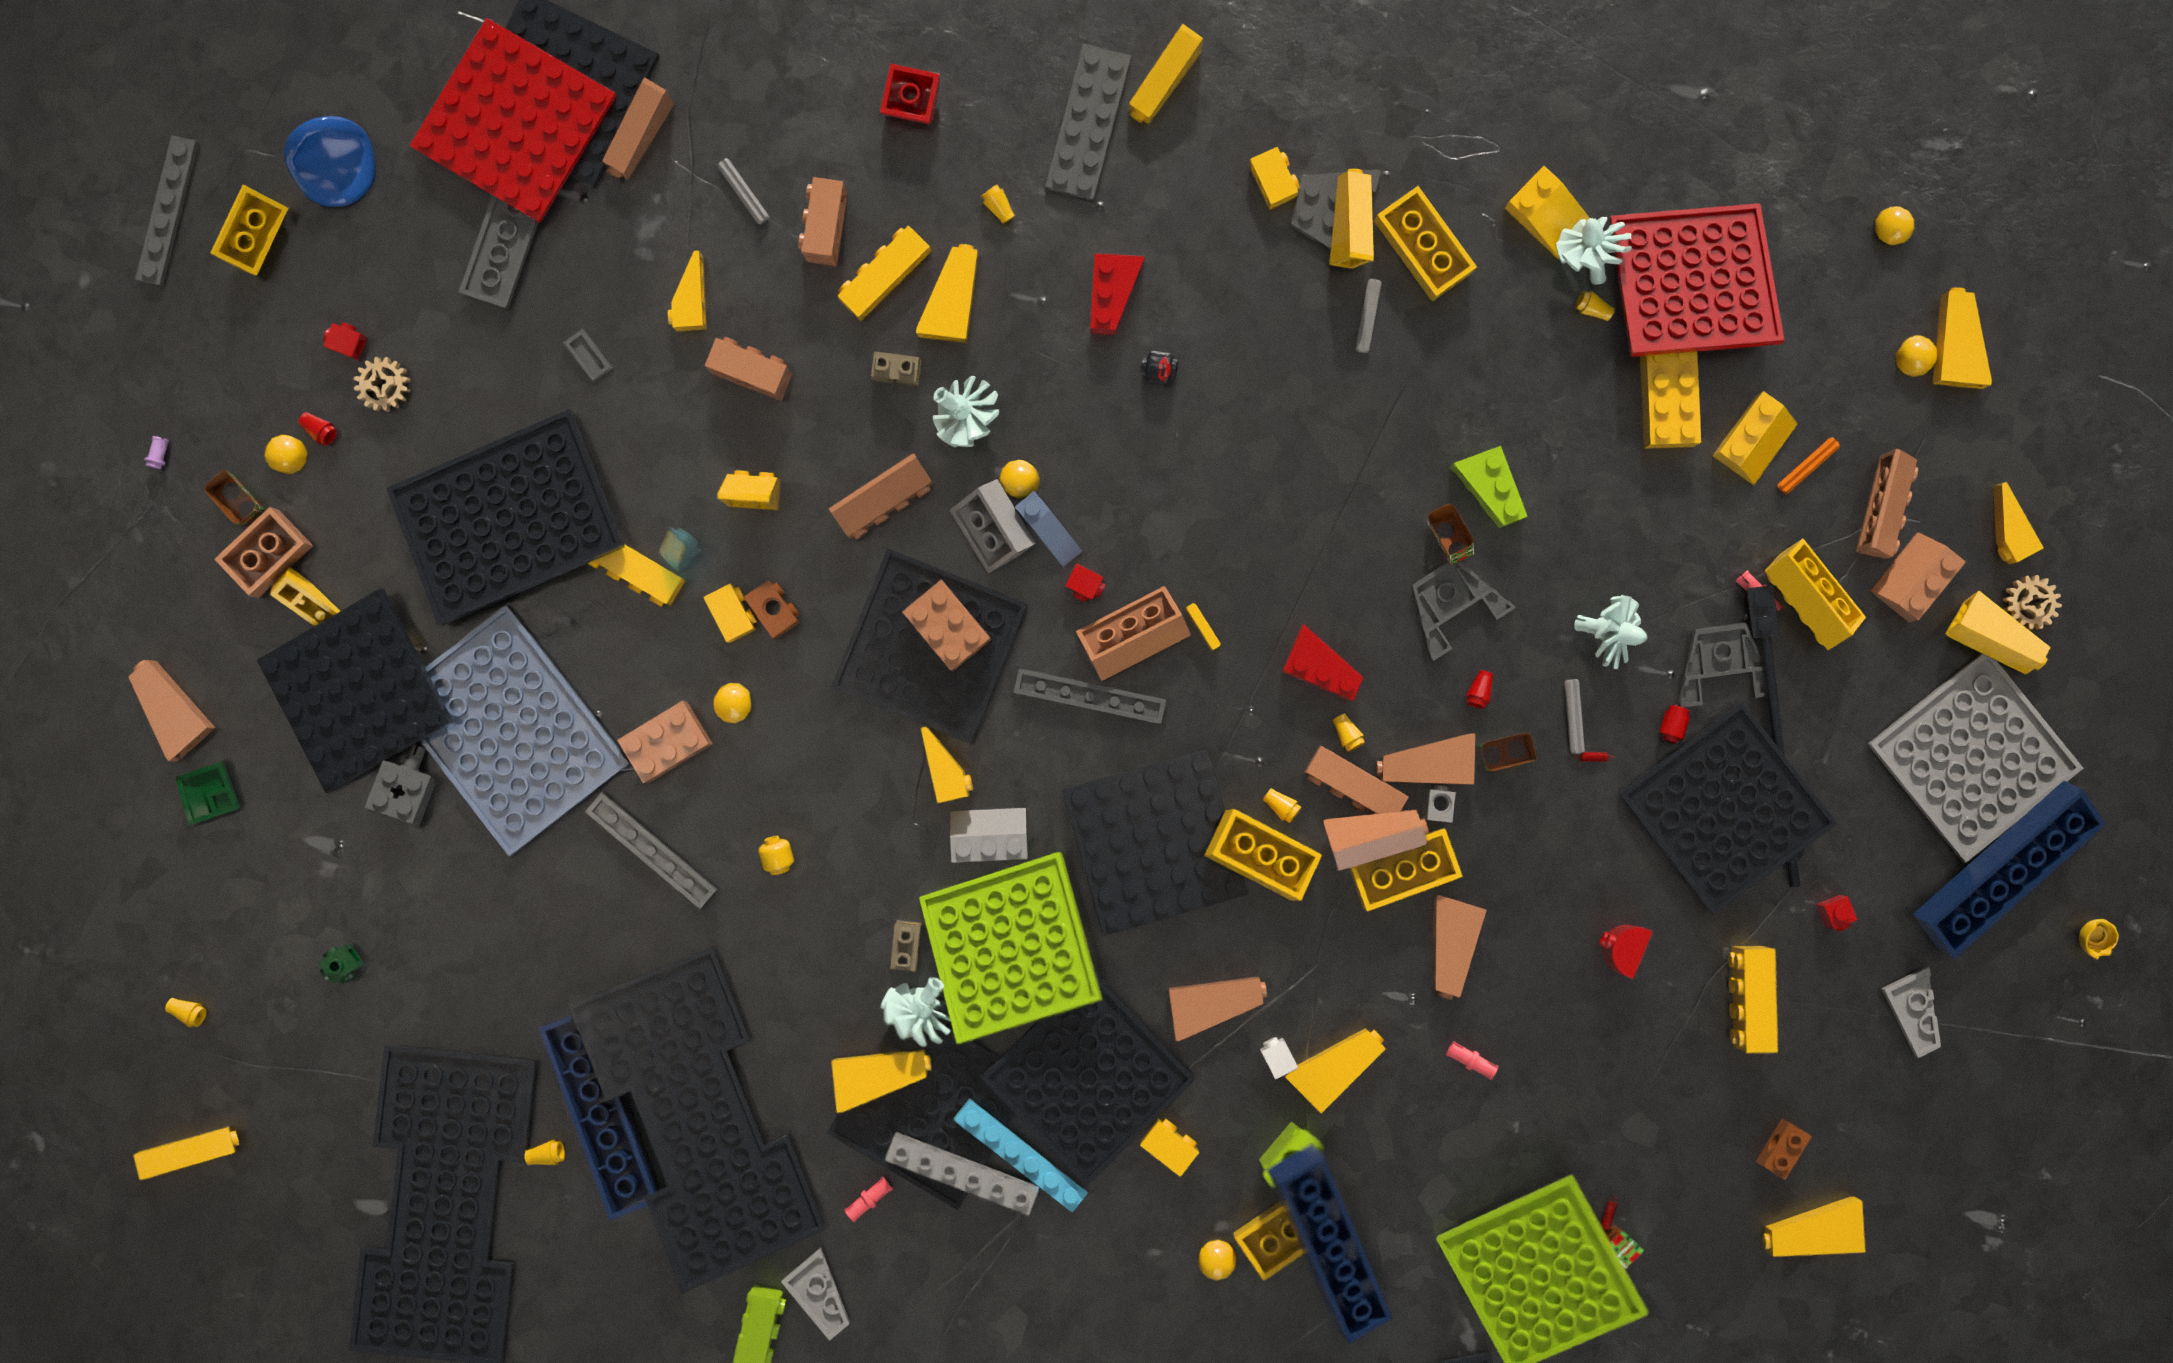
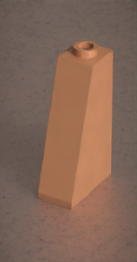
(637, 129)
(169, 710)
(1438, 762)
(1374, 836)
(1454, 941)
(1208, 1004)

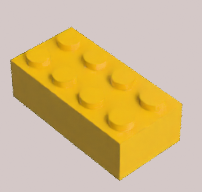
(1425, 243)
(1670, 400)
(1815, 594)
(1263, 855)
(1406, 872)
(1753, 999)
(1269, 1241)

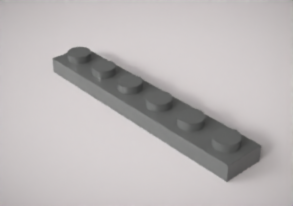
(167, 211)
(1089, 696)
(651, 850)

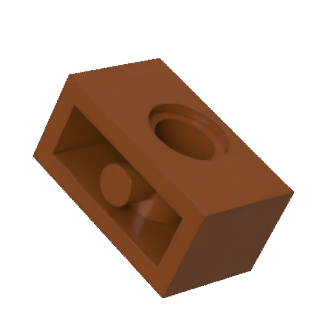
(759, 601)
(1783, 1149)

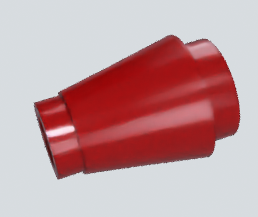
(319, 429)
(1480, 690)

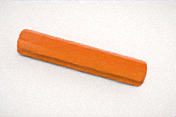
(1808, 466)

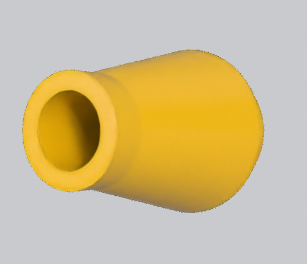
(997, 203)
(1592, 305)
(1348, 733)
(1282, 805)
(187, 1012)
(546, 1154)

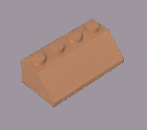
(881, 496)
(1887, 504)
(1133, 633)

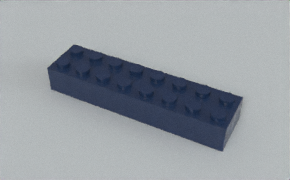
(2009, 869)
(603, 1126)
(1329, 1243)

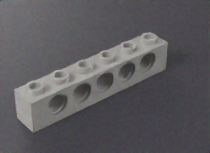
(962, 1173)

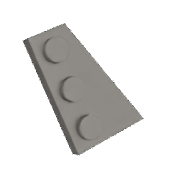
(1914, 1011)
(817, 1294)

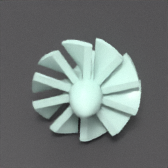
(1589, 246)
(960, 416)
(1616, 628)
(914, 1010)

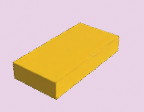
(1203, 626)

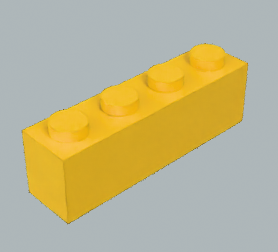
(884, 272)
(641, 574)

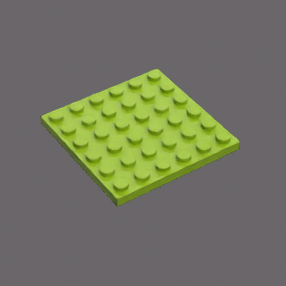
(1010, 948)
(1542, 1274)

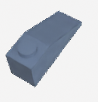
(1048, 529)

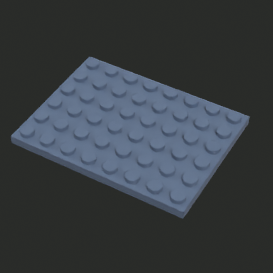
(519, 732)

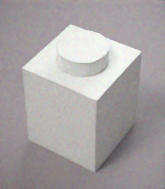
(1278, 1057)

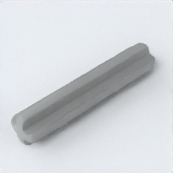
(743, 191)
(1368, 315)
(1574, 716)

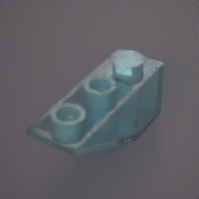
(678, 548)

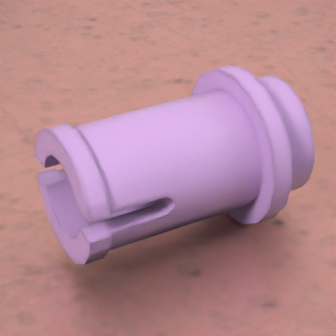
(157, 453)

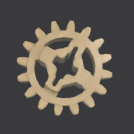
(392, 383)
(2029, 591)

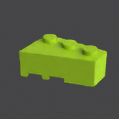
(1492, 485)
(759, 1325)

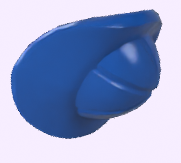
(330, 160)

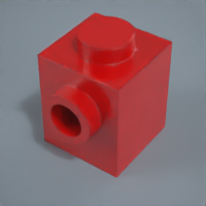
(344, 340)
(1085, 583)
(1837, 913)

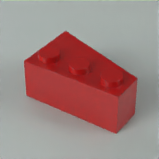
(1112, 287)
(1321, 666)

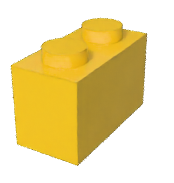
(1274, 177)
(730, 612)
(1169, 1146)

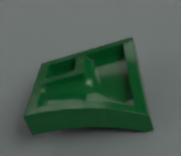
(207, 793)

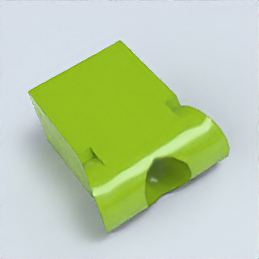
(1288, 1143)

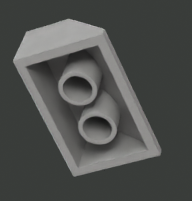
(992, 526)
(988, 835)

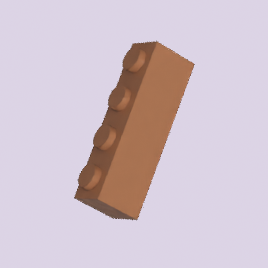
(1353, 783)

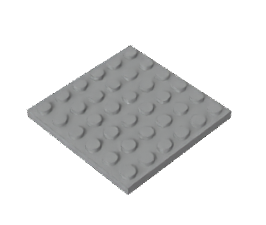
(1975, 756)

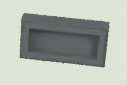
(588, 356)

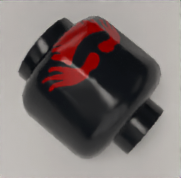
(1159, 367)

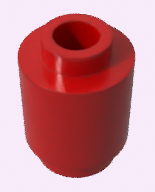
(1674, 724)

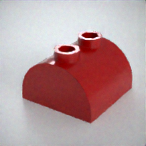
(910, 94)
(1624, 948)

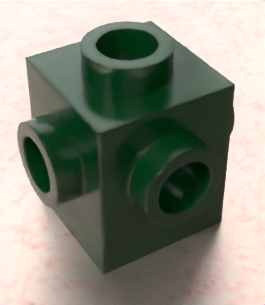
(340, 964)

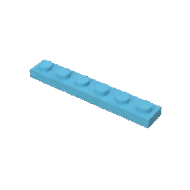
(1020, 1155)

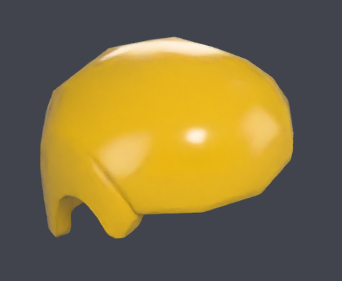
(1894, 225)
(1916, 356)
(285, 454)
(1019, 479)
(732, 703)
(2098, 938)
(1217, 1260)

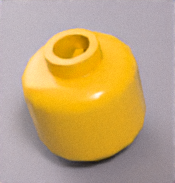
(776, 855)

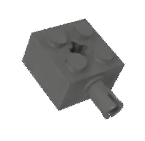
(395, 778)

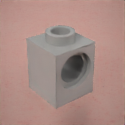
(1431, 812)

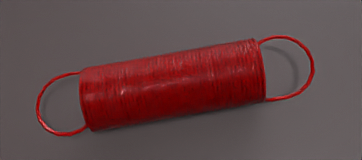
(1594, 757)
(1609, 1214)

